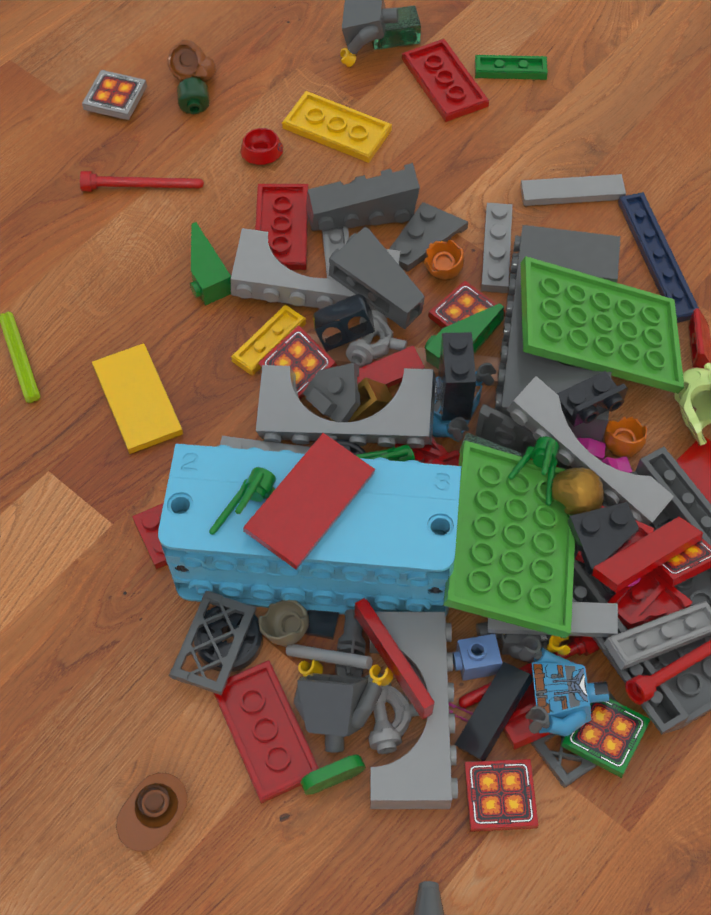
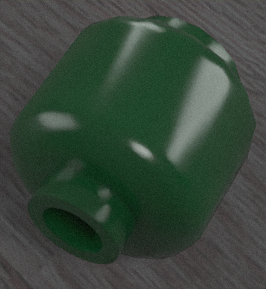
(193, 95)

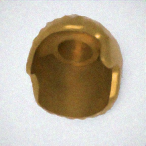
(578, 490)

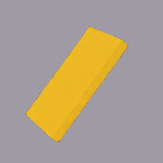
(337, 126)
(137, 398)

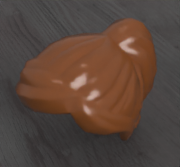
(189, 61)

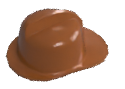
(151, 811)

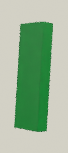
(511, 67)

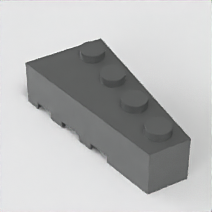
(364, 201)

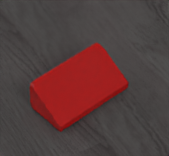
(699, 339)

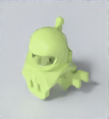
(698, 395)

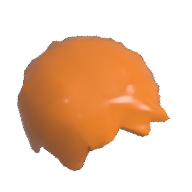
(444, 259)
(625, 437)

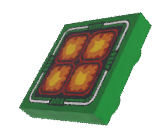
(609, 736)

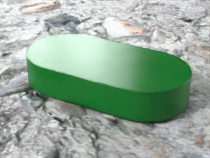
(332, 774)

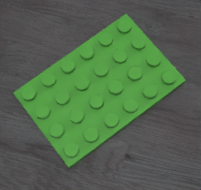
(600, 325)
(510, 545)

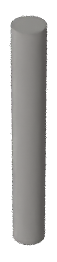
(329, 656)

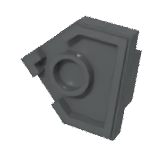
(335, 392)

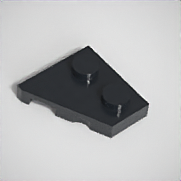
(602, 532)

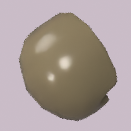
(284, 622)

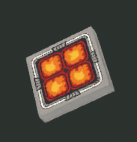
(114, 94)

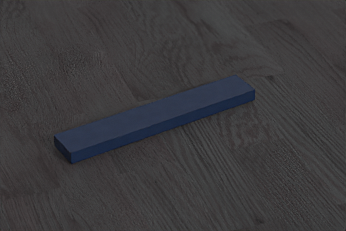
(657, 254)

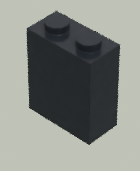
(456, 376)

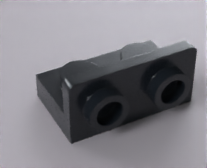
(591, 398)

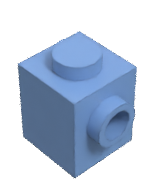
(477, 657)

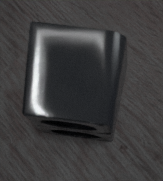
(344, 311)

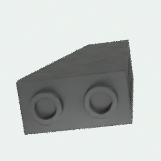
(371, 271)

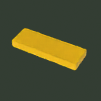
(267, 338)

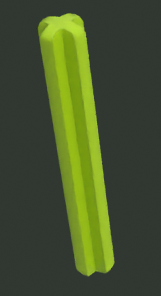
(19, 357)

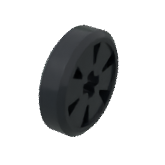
(250, 648)

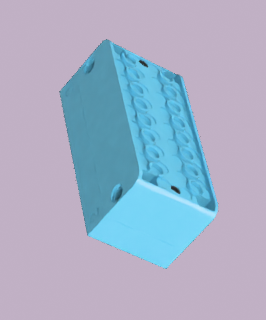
(385, 547)

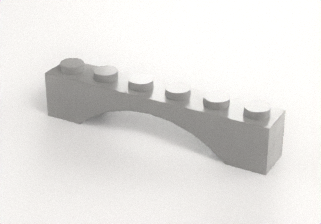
(542, 414)

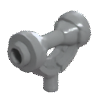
(363, 352)
(386, 735)

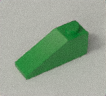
(208, 272)
(480, 324)

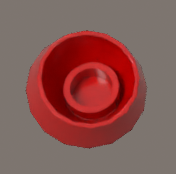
(261, 146)

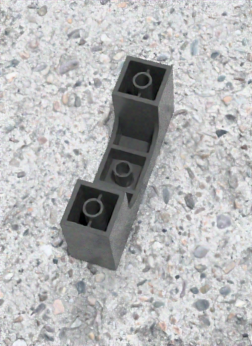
(570, 249)

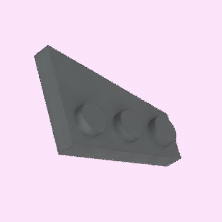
(425, 227)

